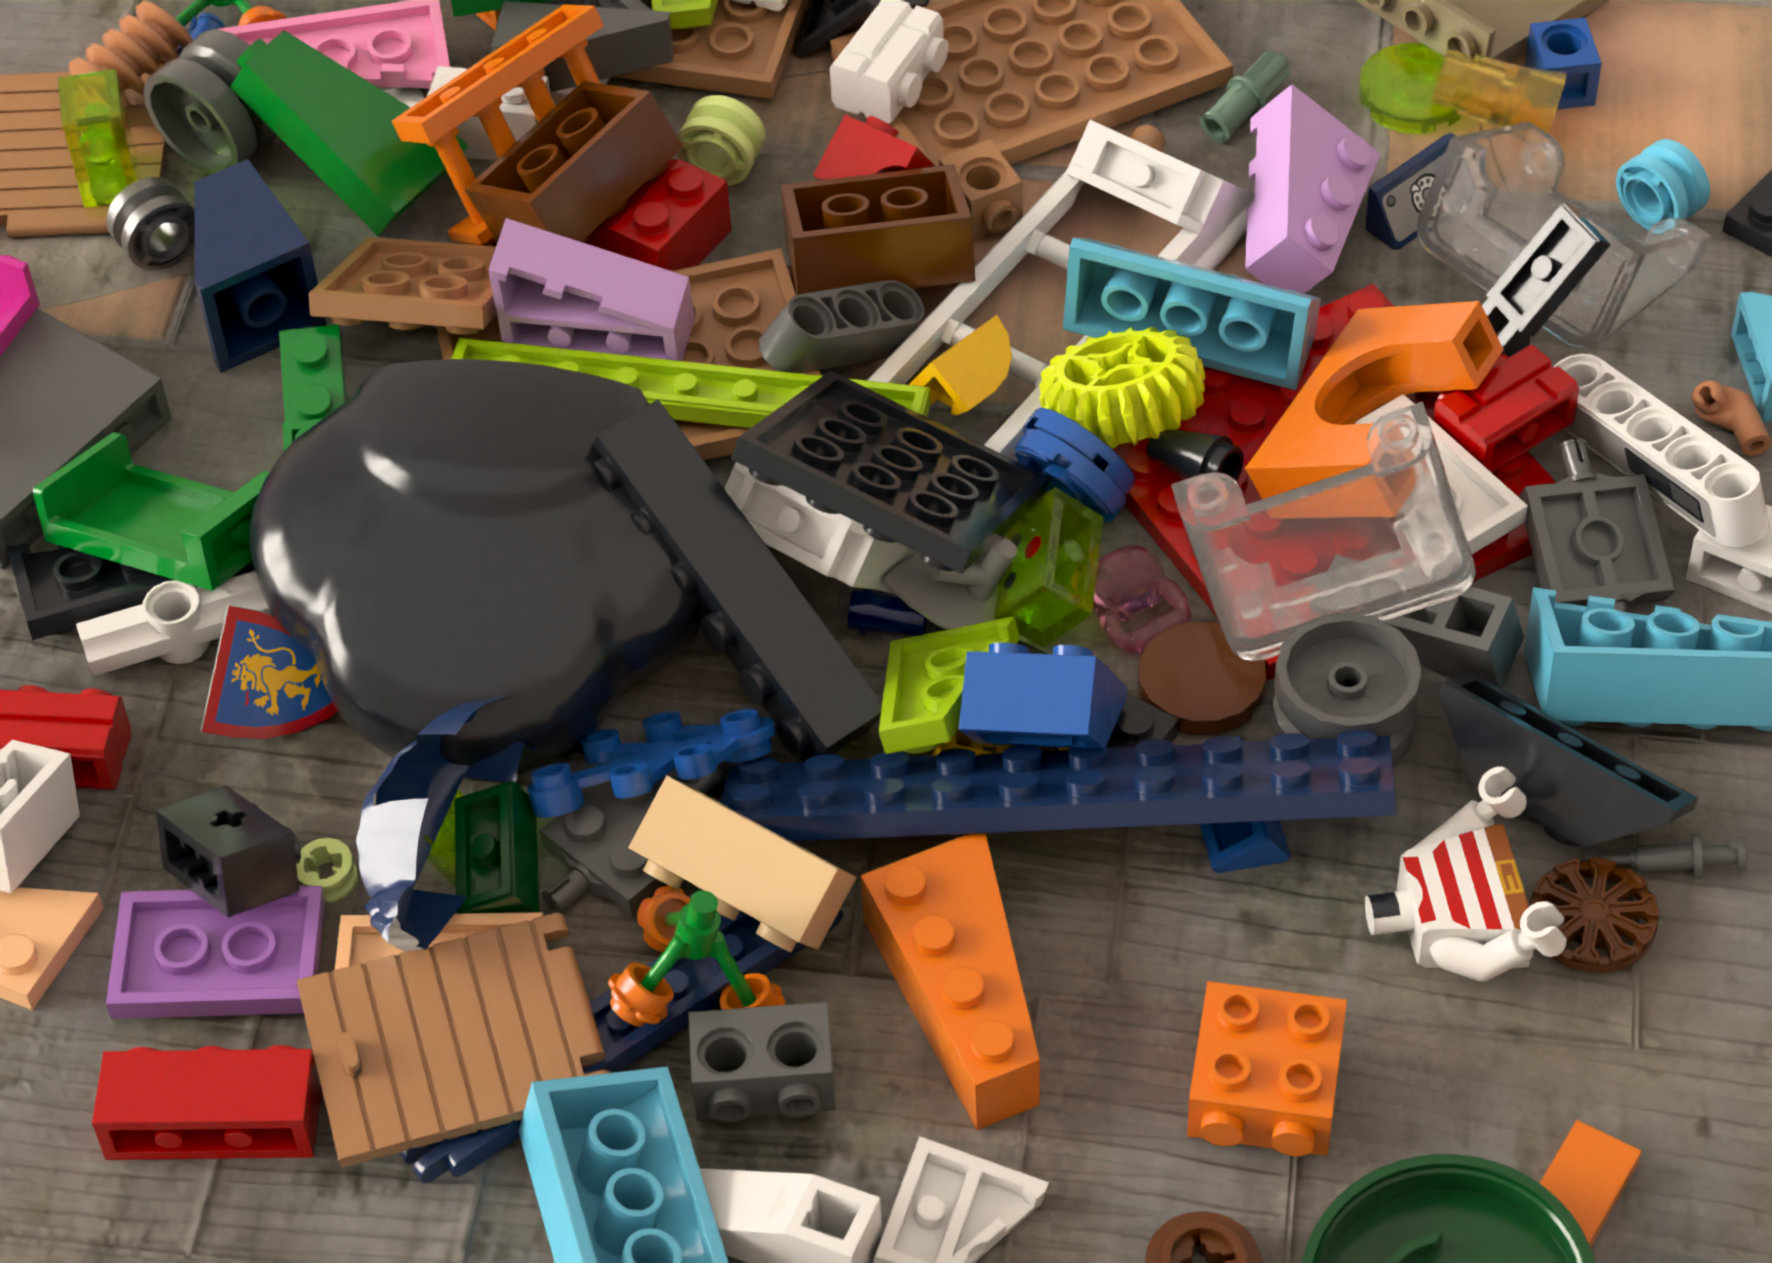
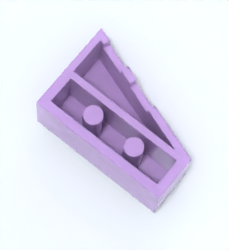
(1306, 191)
(586, 297)

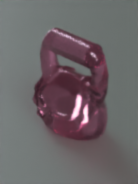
(1127, 584)

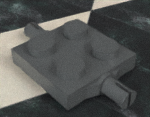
(1596, 535)
(596, 846)

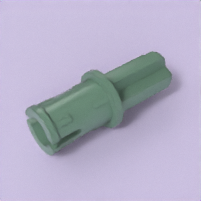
(1245, 96)

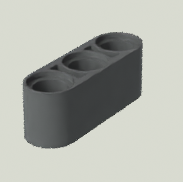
(841, 326)

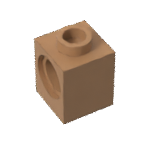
(989, 187)

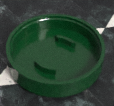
(1447, 1213)

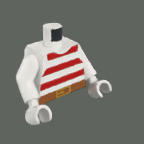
(1465, 893)

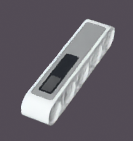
(1680, 460)

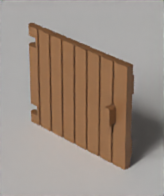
(35, 164)
(447, 1036)

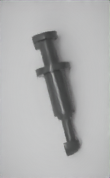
(1678, 856)

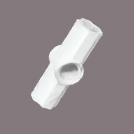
(170, 624)

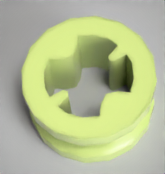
(328, 851)

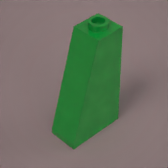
(338, 127)

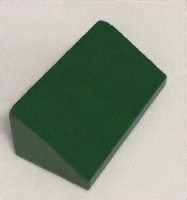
(496, 851)

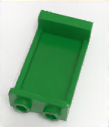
(147, 516)

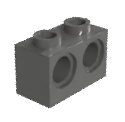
(761, 1047)

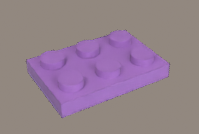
(193, 961)

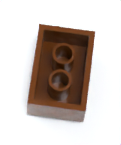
(578, 162)
(879, 229)

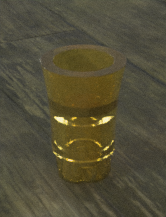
(1498, 90)

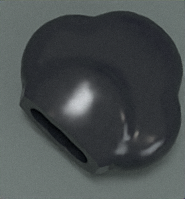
(465, 551)

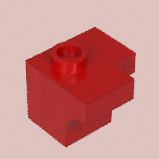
(866, 150)

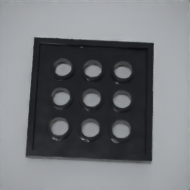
(891, 471)

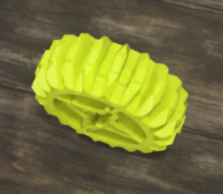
(1126, 384)

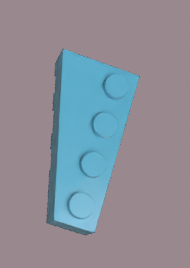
(1647, 668)

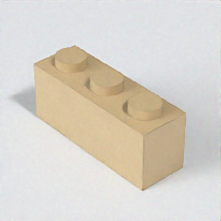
(742, 865)

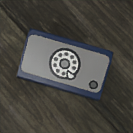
(1400, 195)

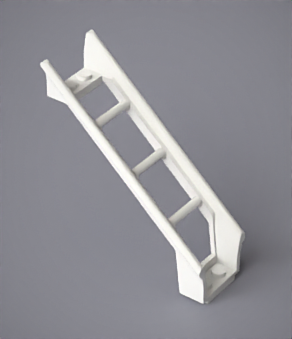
(1212, 225)

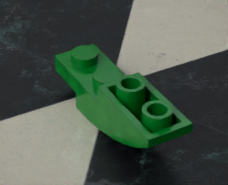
(310, 377)

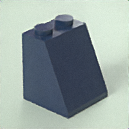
(249, 266)

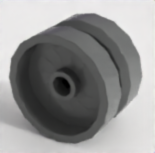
(199, 110)
(1347, 677)

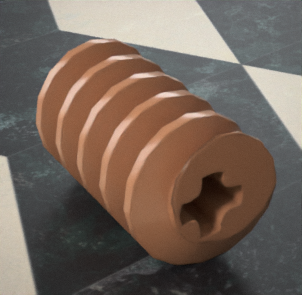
(135, 48)

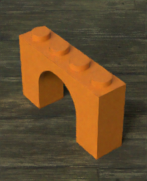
(1369, 364)

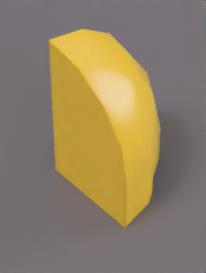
(969, 368)

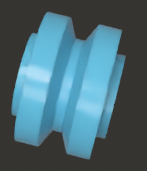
(1662, 184)

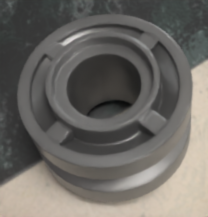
(152, 223)

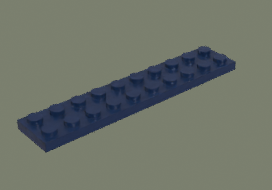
(1067, 788)

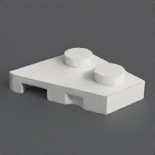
(955, 1207)

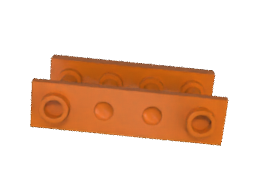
(479, 94)

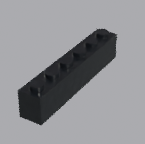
(743, 592)

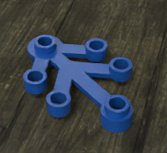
(637, 766)

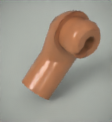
(1732, 411)

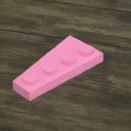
(381, 43)

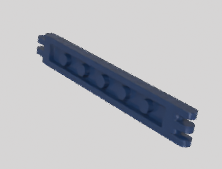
(695, 988)

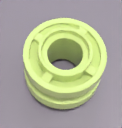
(722, 137)

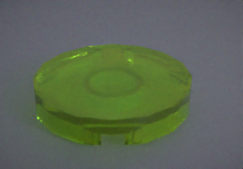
(1400, 86)

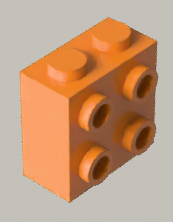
(1266, 1069)

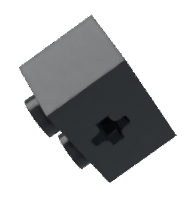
(228, 850)

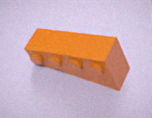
(956, 965)

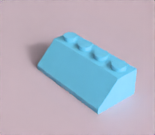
(1229, 319)
(617, 1171)

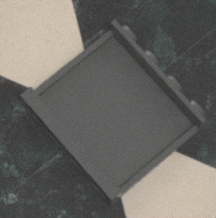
(54, 405)

